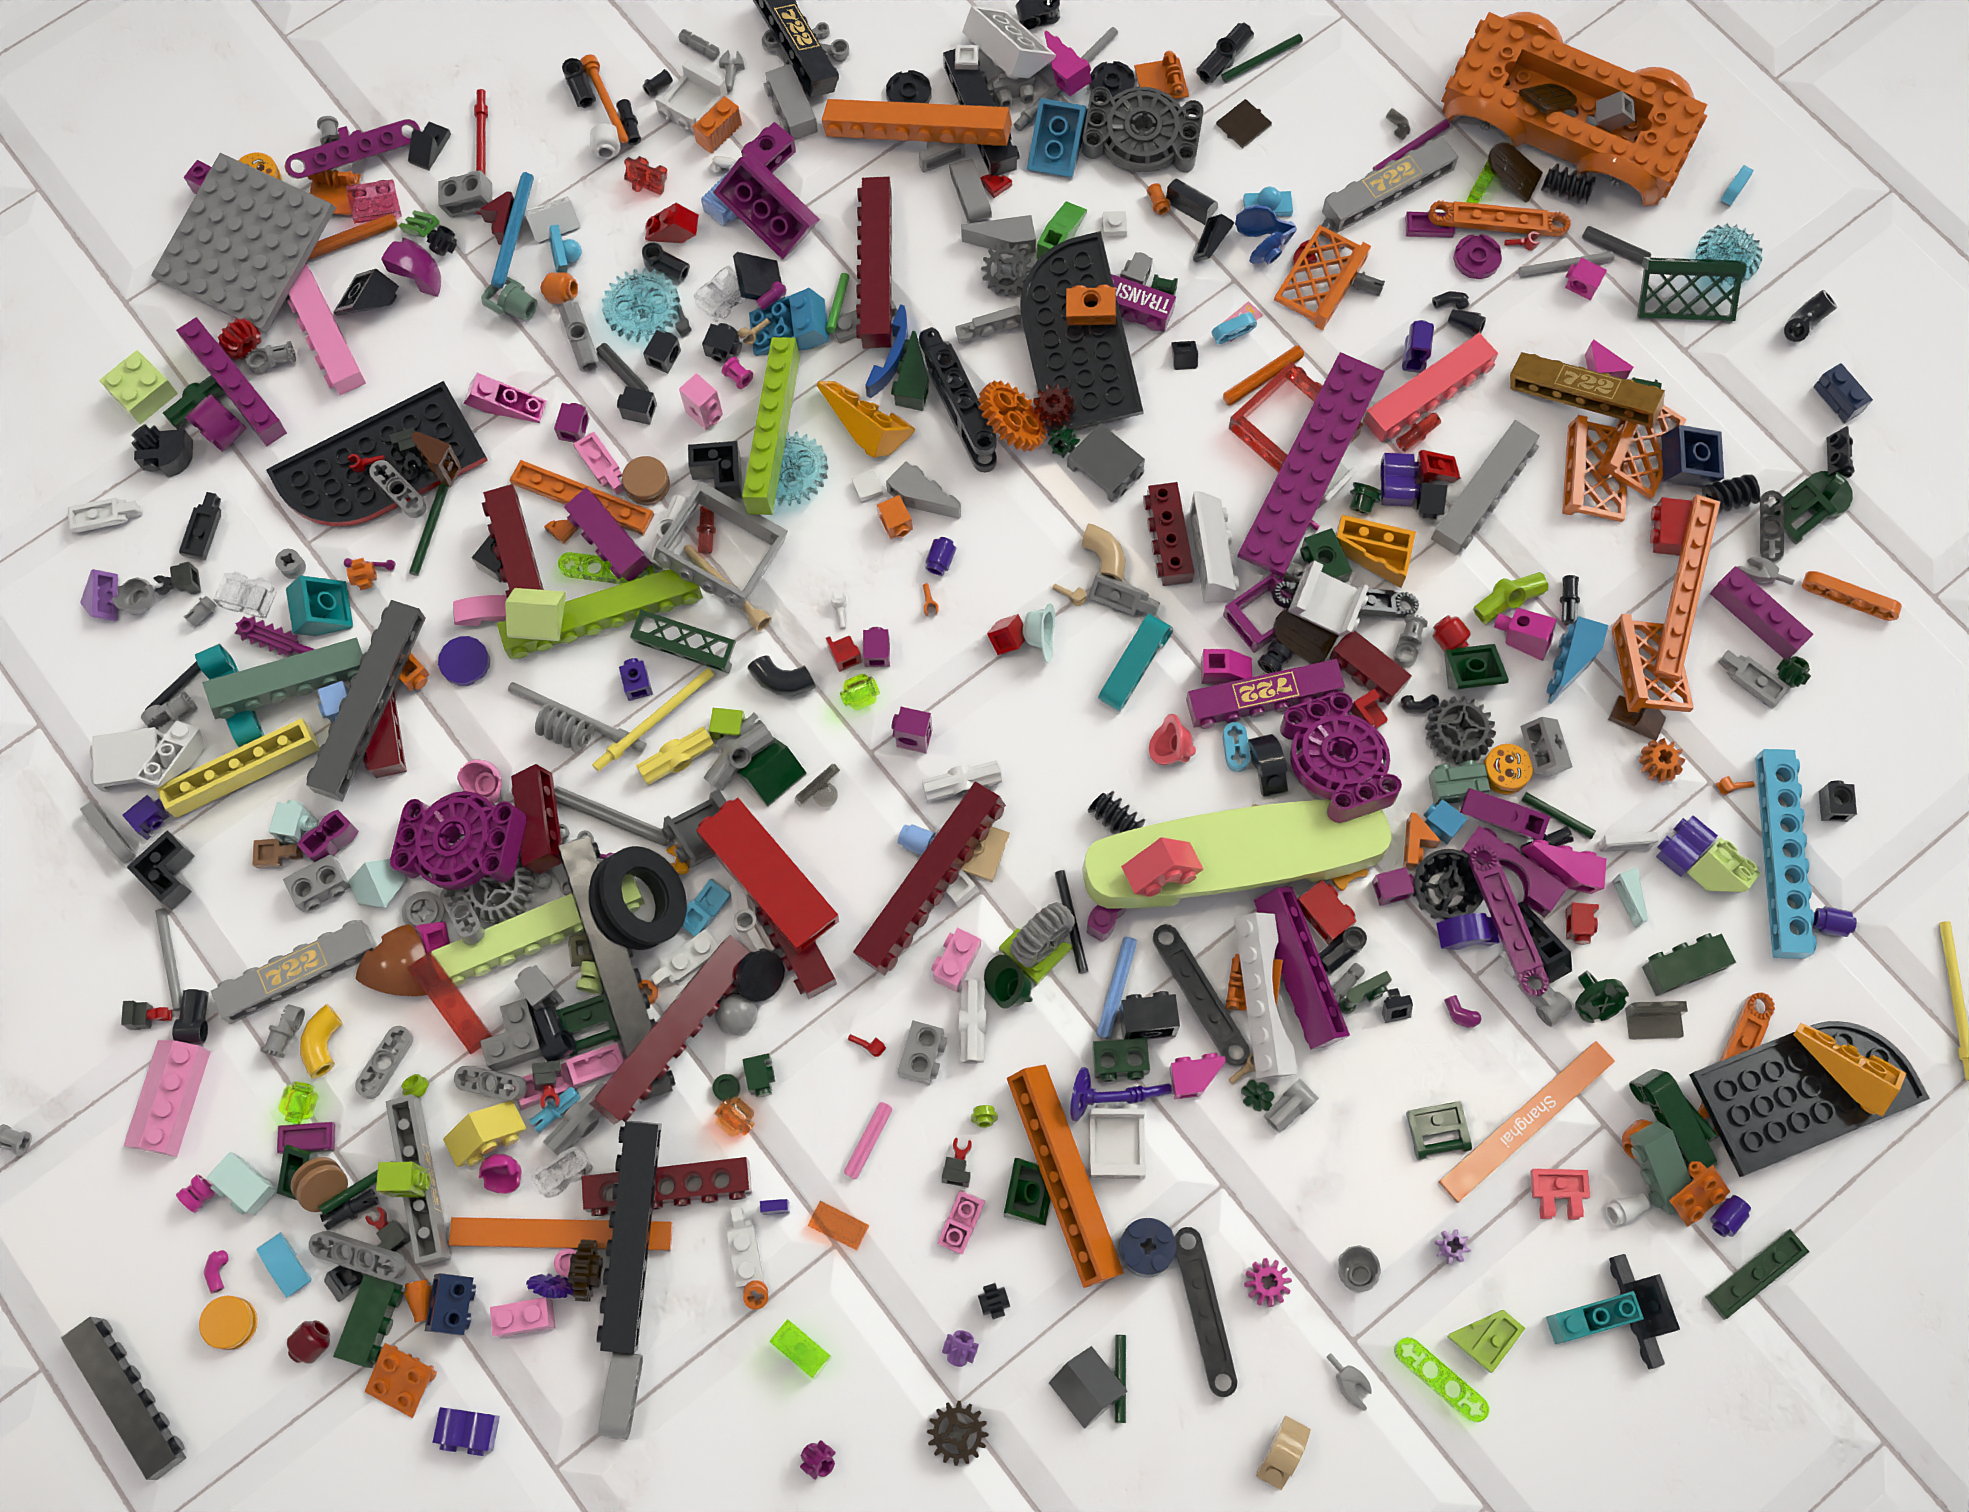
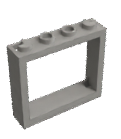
(738, 515)

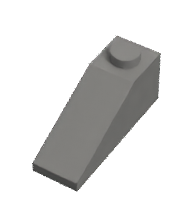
(993, 232)

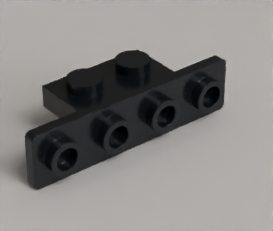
(1654, 1305)

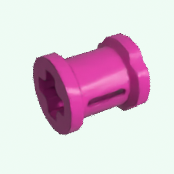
(737, 372)

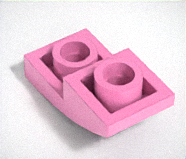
(479, 608)
(961, 1222)

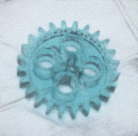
(640, 304)
(807, 475)

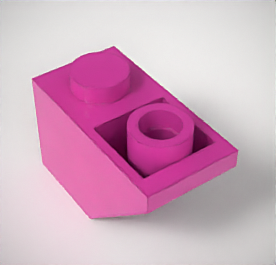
(1224, 666)
(1193, 1077)

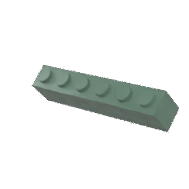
(283, 679)

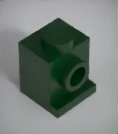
(759, 1075)

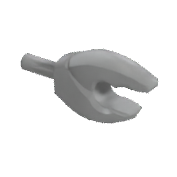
(1767, 571)
(1347, 1379)

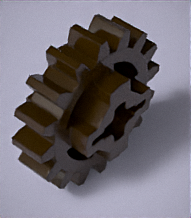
(585, 1270)
(962, 1447)

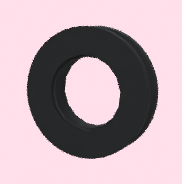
(613, 912)

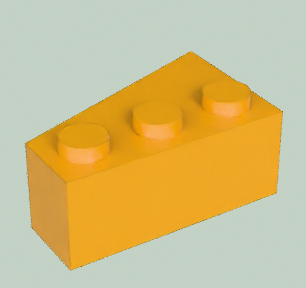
(1377, 547)

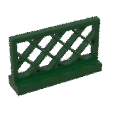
(1695, 268)

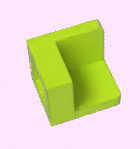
(725, 722)

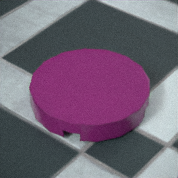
(1477, 256)

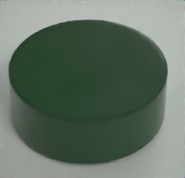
(726, 1086)

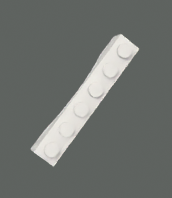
(1271, 1047)

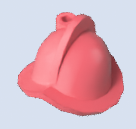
(1171, 742)

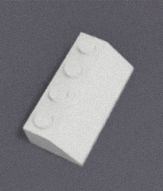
(1006, 42)
(1212, 548)

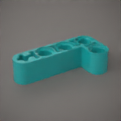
(1135, 661)
(216, 663)

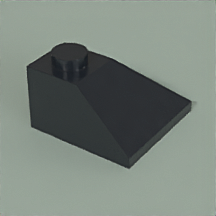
(367, 292)

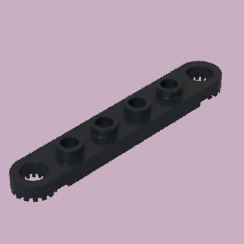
(1379, 602)
(1201, 995)
(1205, 1312)

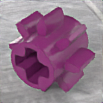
(817, 1459)

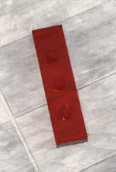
(450, 1001)

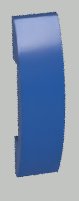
(881, 376)

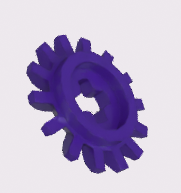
(550, 1286)

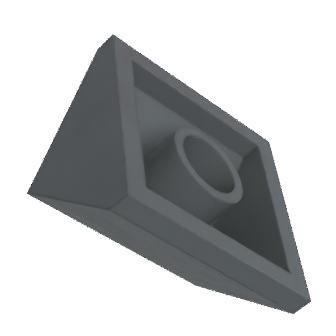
(1087, 1386)

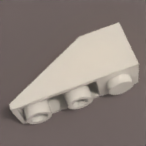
(172, 755)

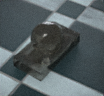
(820, 789)

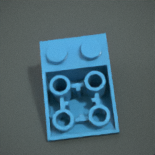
(795, 316)
(1579, 649)

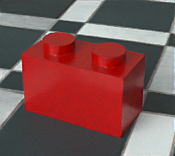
(1670, 524)
(1326, 911)

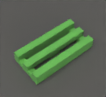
(422, 220)

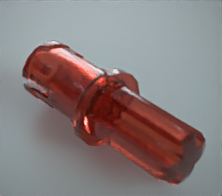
(1418, 431)
(706, 531)

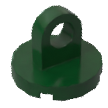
(1835, 489)
(1600, 998)

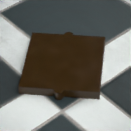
(1244, 123)

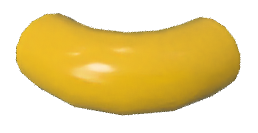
(315, 1041)

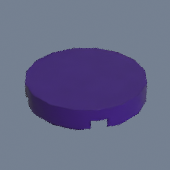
(463, 660)

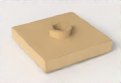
(987, 855)

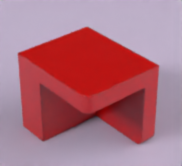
(1007, 634)
(844, 652)
(1368, 709)

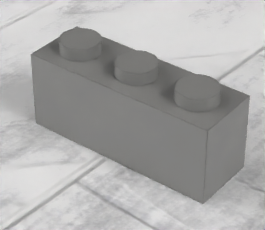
(790, 102)

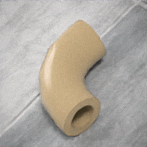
(1107, 549)

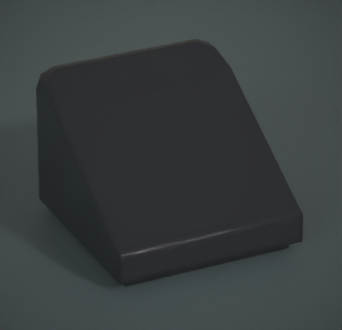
(1184, 355)
(343, 1282)

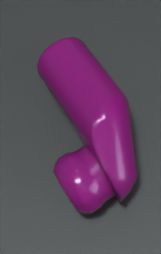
(1460, 1015)

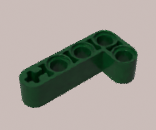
(1671, 1109)

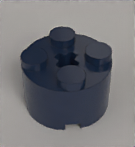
(1160, 1238)

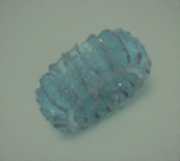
(1731, 244)

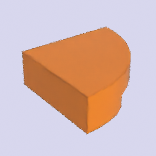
(561, 529)

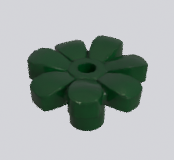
(1257, 1095)

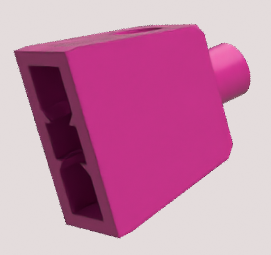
(1528, 632)

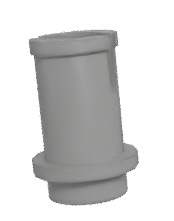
(200, 611)

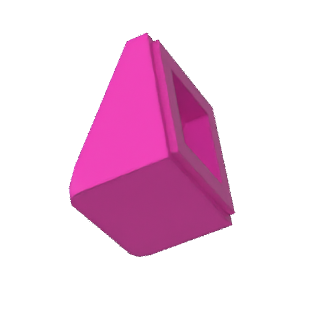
(433, 935)

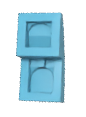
(705, 907)
(283, 1264)

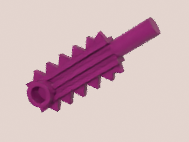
(285, 643)

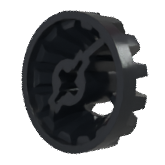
(1458, 871)

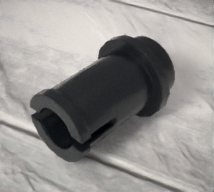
(658, 82)

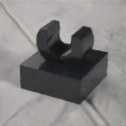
(1396, 1006)

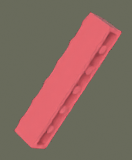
(1430, 387)

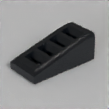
(1213, 234)

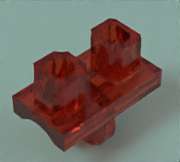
(644, 176)

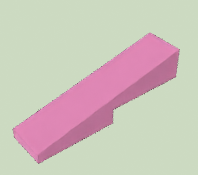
(577, 1073)

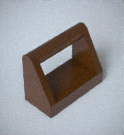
(438, 457)

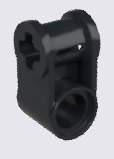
(1037, 12)

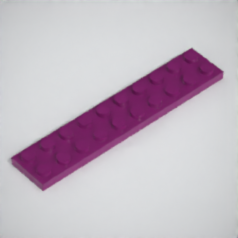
(1310, 464)

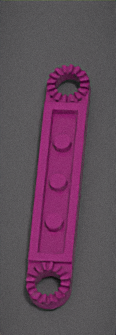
(350, 149)
(1508, 921)

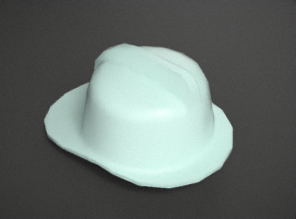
(1039, 629)

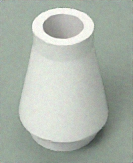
(1625, 1209)

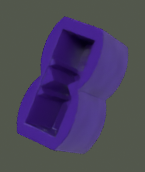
(1418, 346)
(1398, 479)
(1686, 845)
(466, 1430)

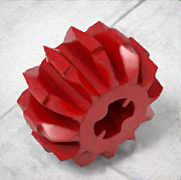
(239, 338)

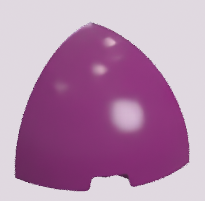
(413, 262)

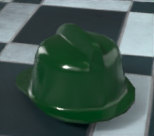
(1007, 982)

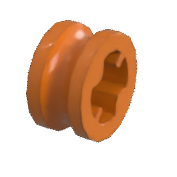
(652, 988)
(760, 1288)

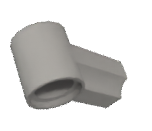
(1551, 1005)
(1295, 1101)

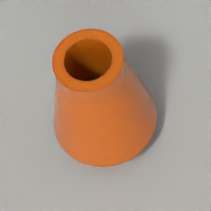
(418, 1298)

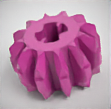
(1273, 1291)

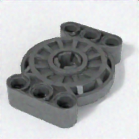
(1145, 108)

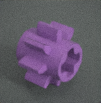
(1446, 1250)
(960, 1348)

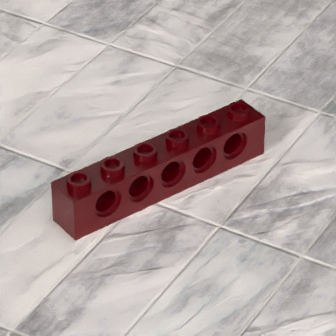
(738, 1169)

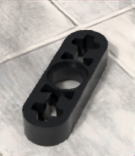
(1764, 509)

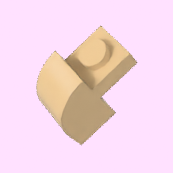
(1284, 1452)

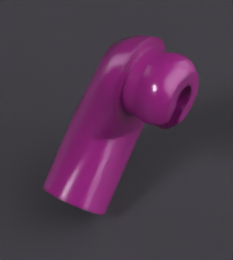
(776, 293)

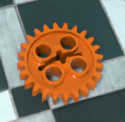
(1012, 416)

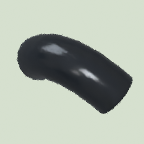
(1809, 316)
(778, 680)

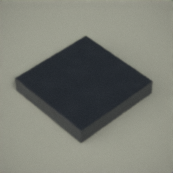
(755, 274)

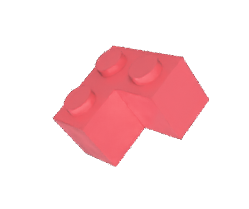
(1162, 863)

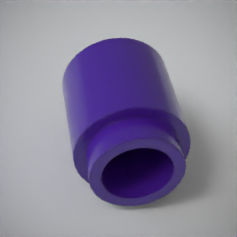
(940, 556)
(1834, 921)
(1730, 1216)

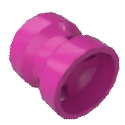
(195, 1193)

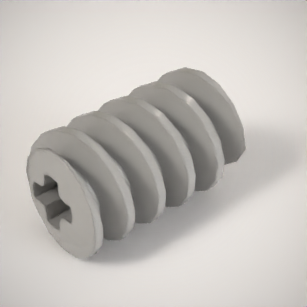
(561, 730)

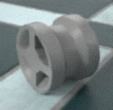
(293, 569)

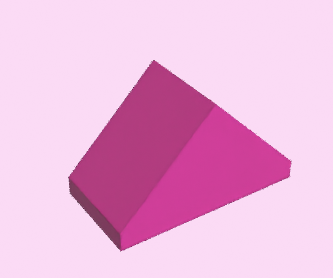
(1605, 361)

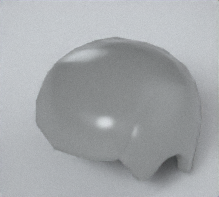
(134, 596)
(736, 1014)
(1359, 1268)

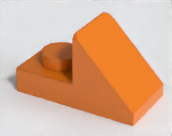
(1417, 836)

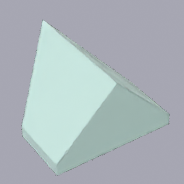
(376, 883)

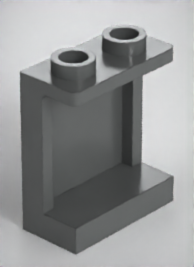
(1107, 461)
(683, 832)

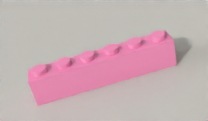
(324, 334)

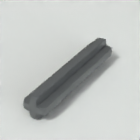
(1615, 244)
(620, 367)

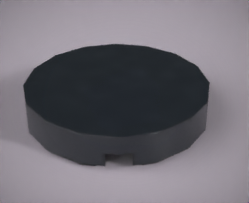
(1113, 76)
(909, 88)
(759, 975)

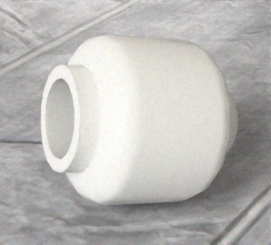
(604, 140)

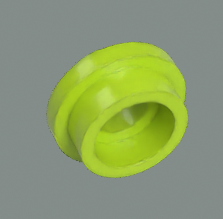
(415, 1085)
(984, 1116)

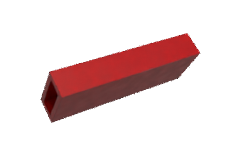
(767, 875)

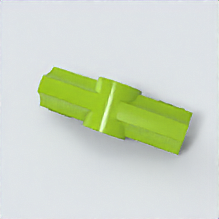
(1510, 594)

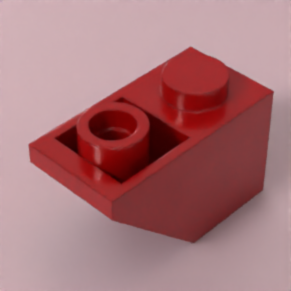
(672, 225)

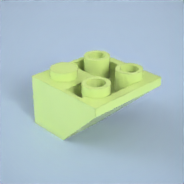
(1724, 869)

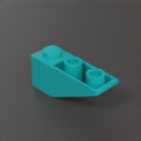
(1594, 1317)

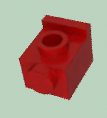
(1581, 922)

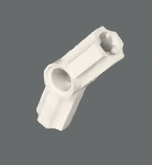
(743, 907)

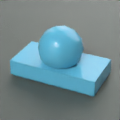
(1278, 201)
(563, 251)

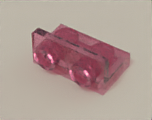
(373, 200)

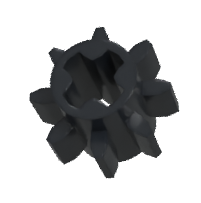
(442, 241)
(146, 438)
(994, 1301)

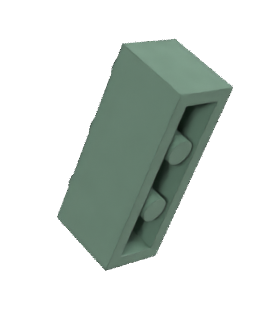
(1660, 1163)

